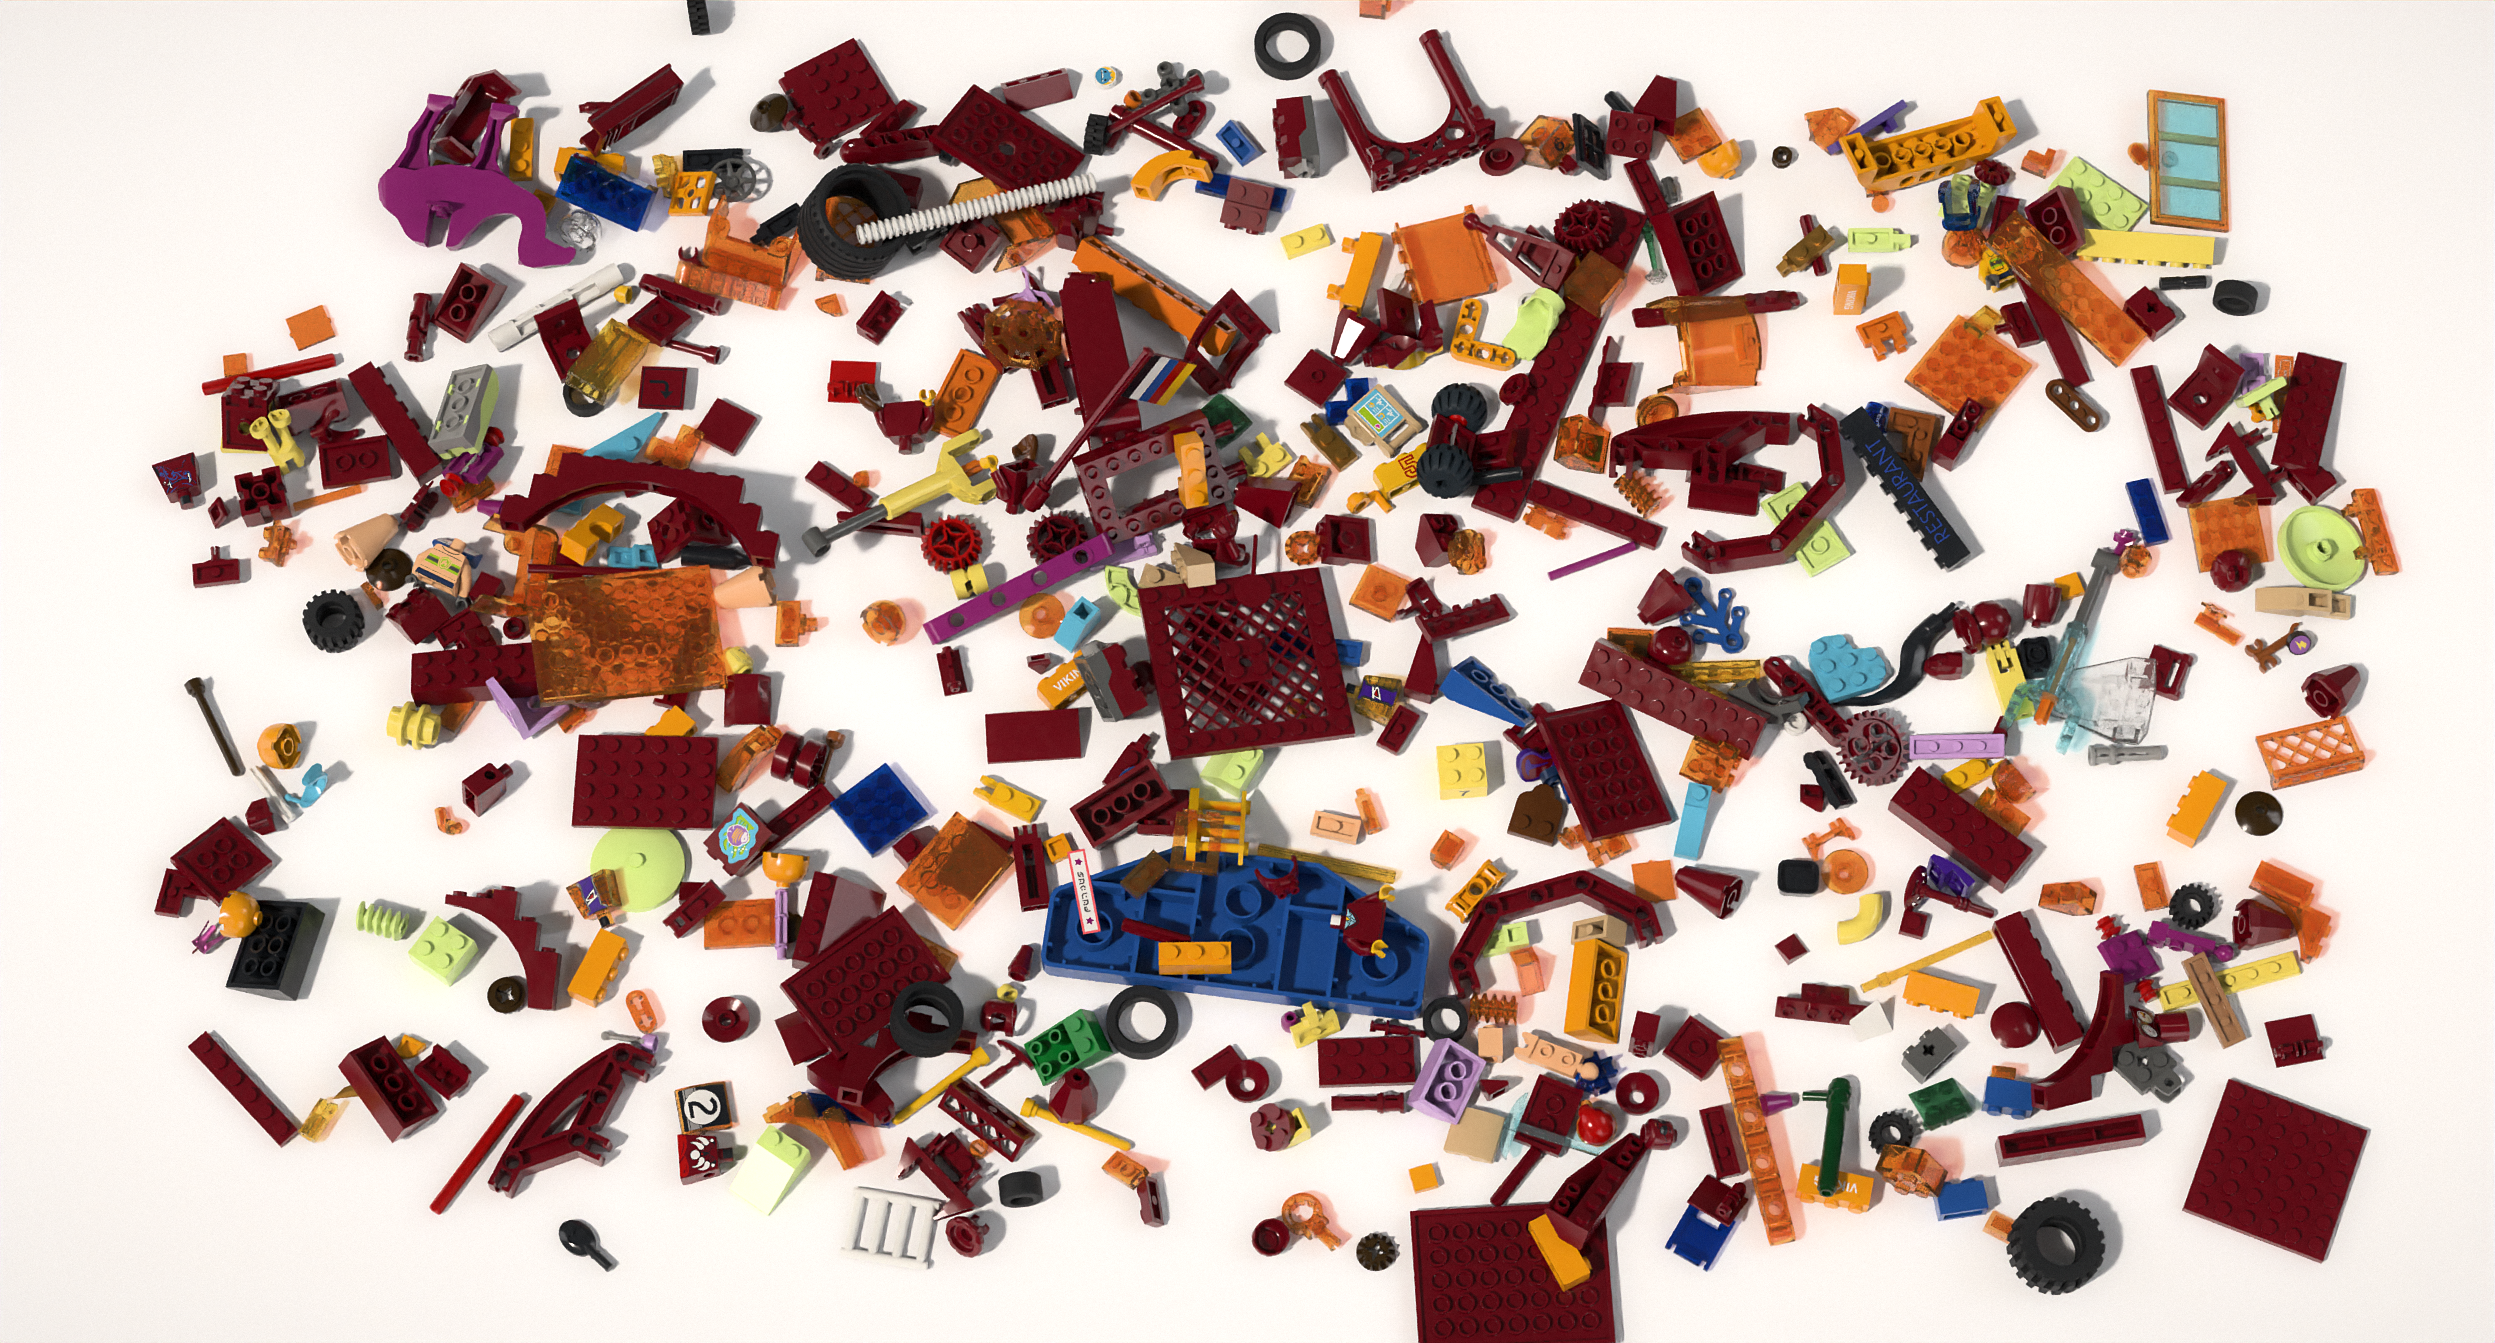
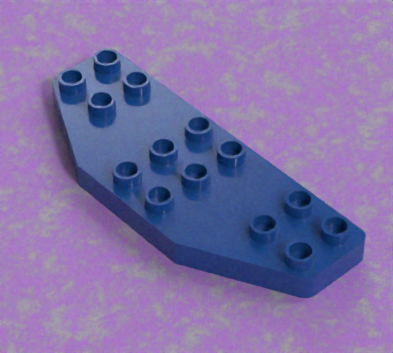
(1278, 946)

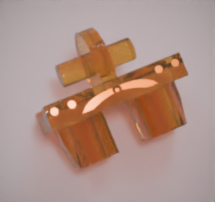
(279, 544)

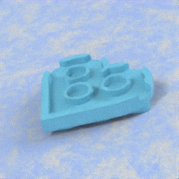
(1844, 670)

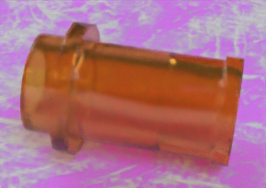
(572, 719)

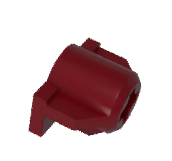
(260, 817)

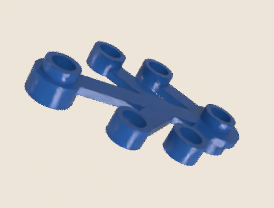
(1714, 619)

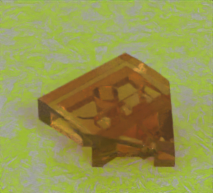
(1828, 126)

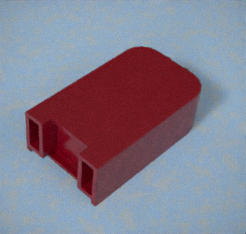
(1097, 359)

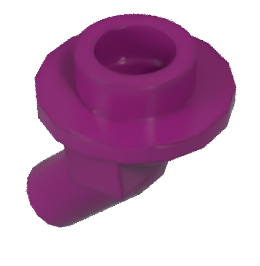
(2124, 539)

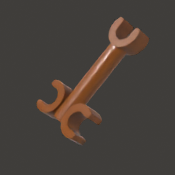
(2263, 656)

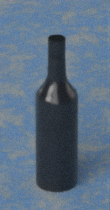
(714, 556)

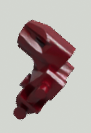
(1078, 219)

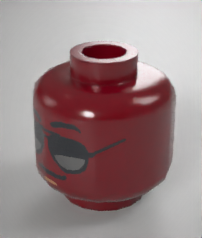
(1658, 1134)

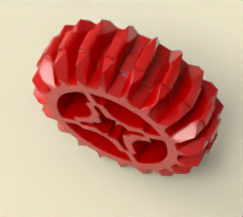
(967, 535)

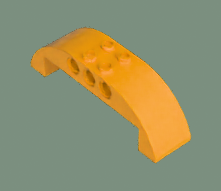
(1931, 150)

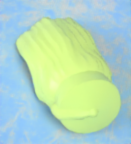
(1534, 324)

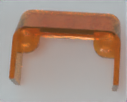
(1024, 228)
(747, 259)
(534, 546)

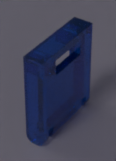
(1698, 1240)

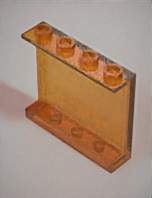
(1445, 260)

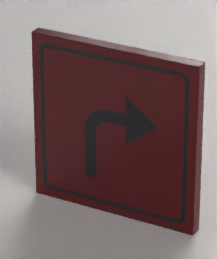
(662, 388)

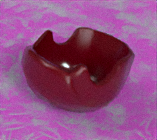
(1145, 675)
(1270, 1237)

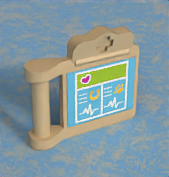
(1378, 416)

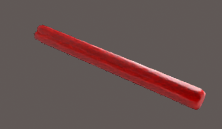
(273, 373)
(476, 1154)

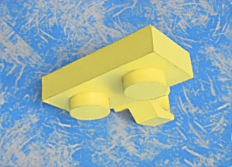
(1314, 1026)

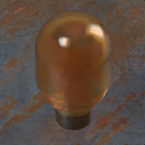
(2138, 154)

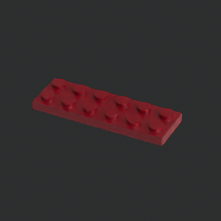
(2306, 413)

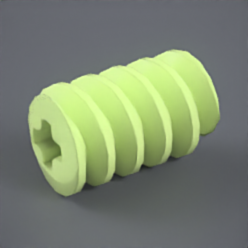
(381, 923)

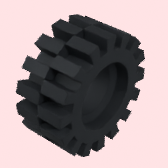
(698, 17)
(1095, 134)
(2184, 918)
(1890, 1120)

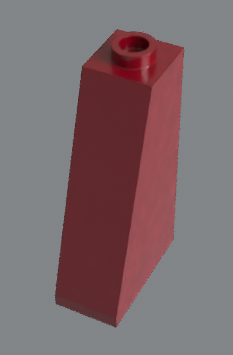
(826, 1076)

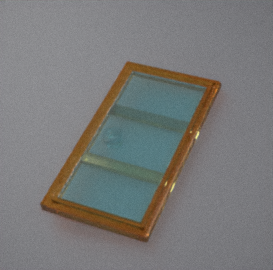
(2187, 161)

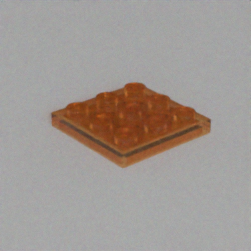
(2225, 526)

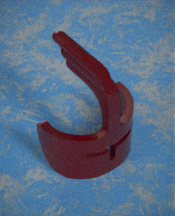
(1423, 591)

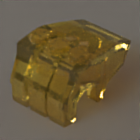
(667, 170)

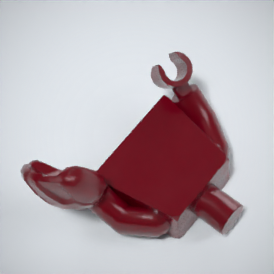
(1224, 549)

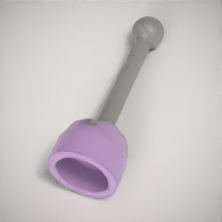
(647, 1043)

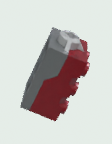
(1296, 137)
(1110, 680)

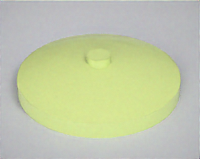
(2320, 548)
(645, 864)

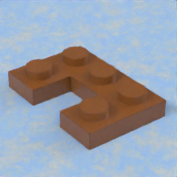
(1919, 430)

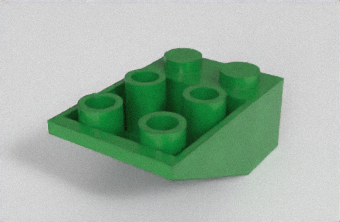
(1068, 1045)

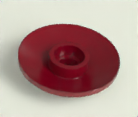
(723, 1009)

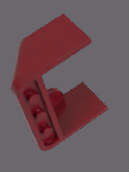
(462, 125)

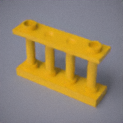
(1196, 831)

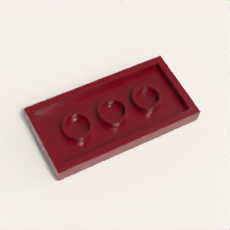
(1366, 1062)

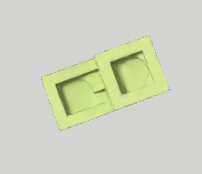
(1507, 939)

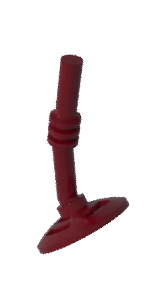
(1916, 888)

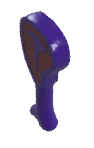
(1531, 763)

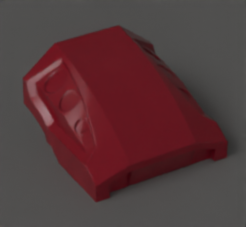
(748, 700)

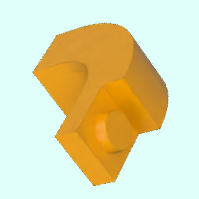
(1167, 168)

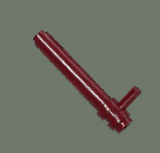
(1157, 135)

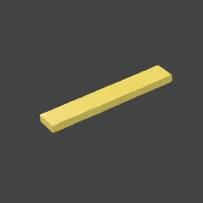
(2233, 980)

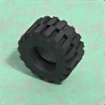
(338, 637)

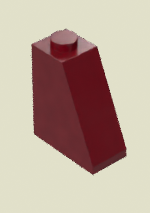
(1660, 102)
(1268, 498)

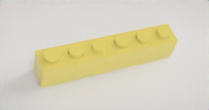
(2147, 247)

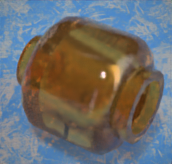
(2135, 561)

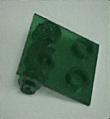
(1940, 1104)

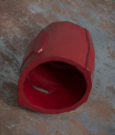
(2041, 604)

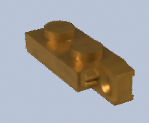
(1805, 251)

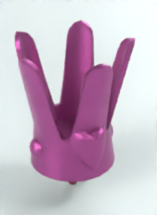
(200, 941)

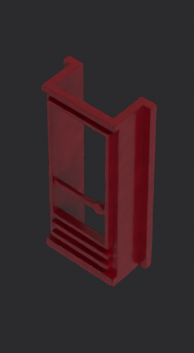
(632, 109)

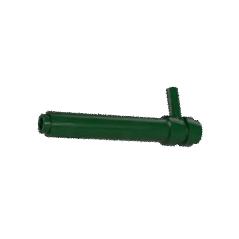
(1838, 1105)

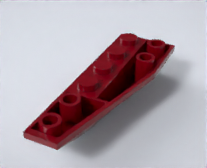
(1592, 1191)

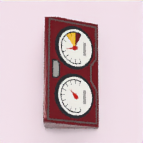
(2145, 1028)

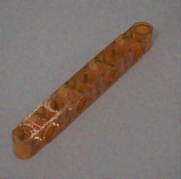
(1755, 1141)

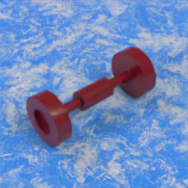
(822, 148)

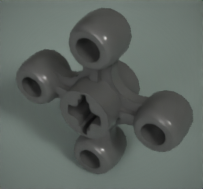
(1169, 83)

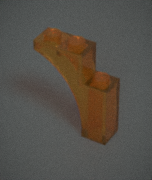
(2294, 899)
(831, 1128)

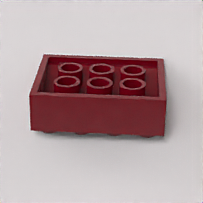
(1697, 245)
(832, 914)

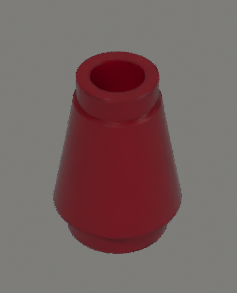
(1021, 965)

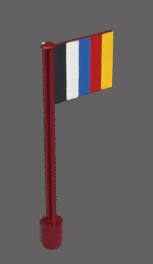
(1149, 379)

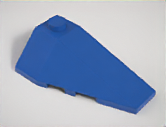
(1473, 687)

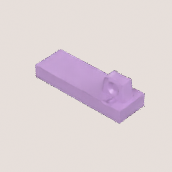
(1129, 551)

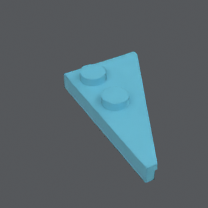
(626, 443)

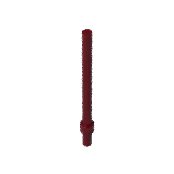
(581, 570)

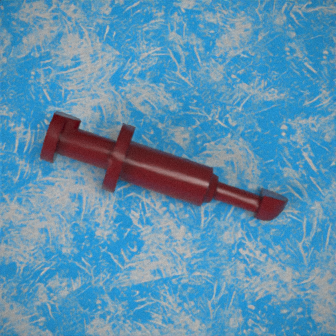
(1394, 1029)

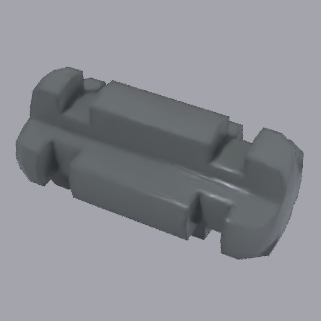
(1669, 190)

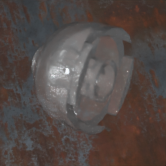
(580, 229)

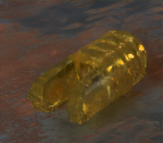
(318, 1120)

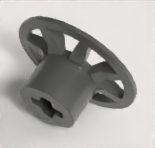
(733, 183)

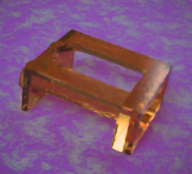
(1216, 825)

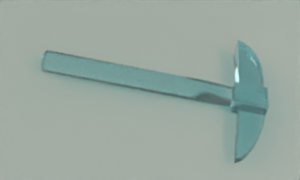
(1513, 1124)

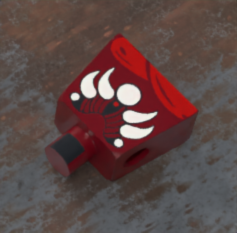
(701, 1157)

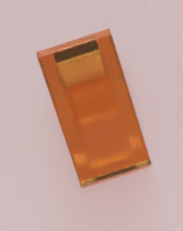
(1527, 971)

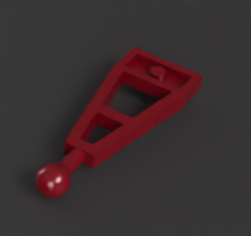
(1556, 267)

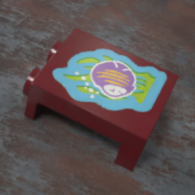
(739, 839)

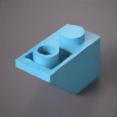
(1077, 624)

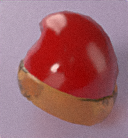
(1595, 1124)

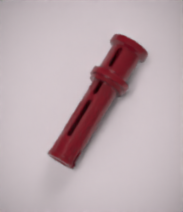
(1379, 1103)

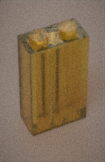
(607, 361)

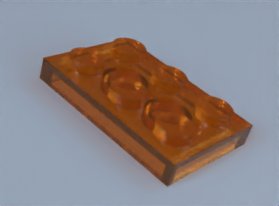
(740, 925)

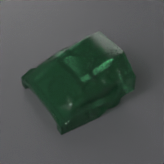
(1222, 409)

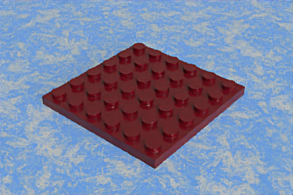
(2274, 1171)

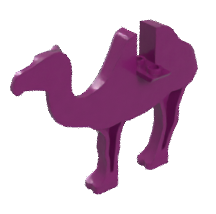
(466, 193)

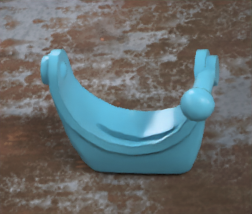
(315, 783)

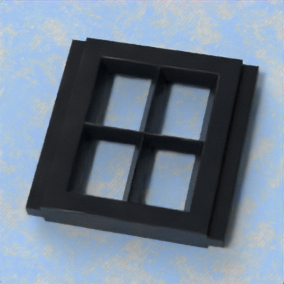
(1589, 146)

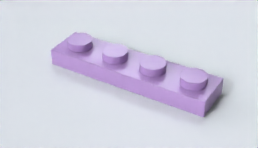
(1957, 747)

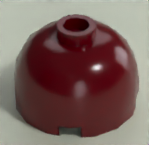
(1671, 646)

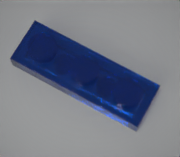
(2146, 512)

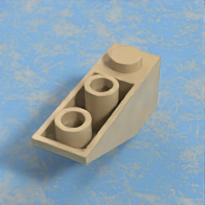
(1193, 565)

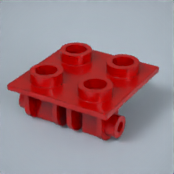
(846, 377)

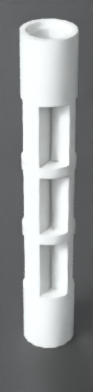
(583, 291)

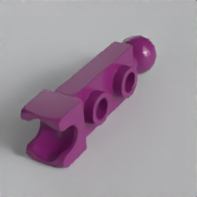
(2178, 941)

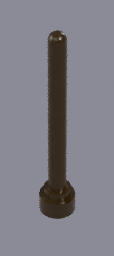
(195, 688)

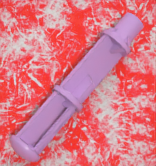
(781, 923)

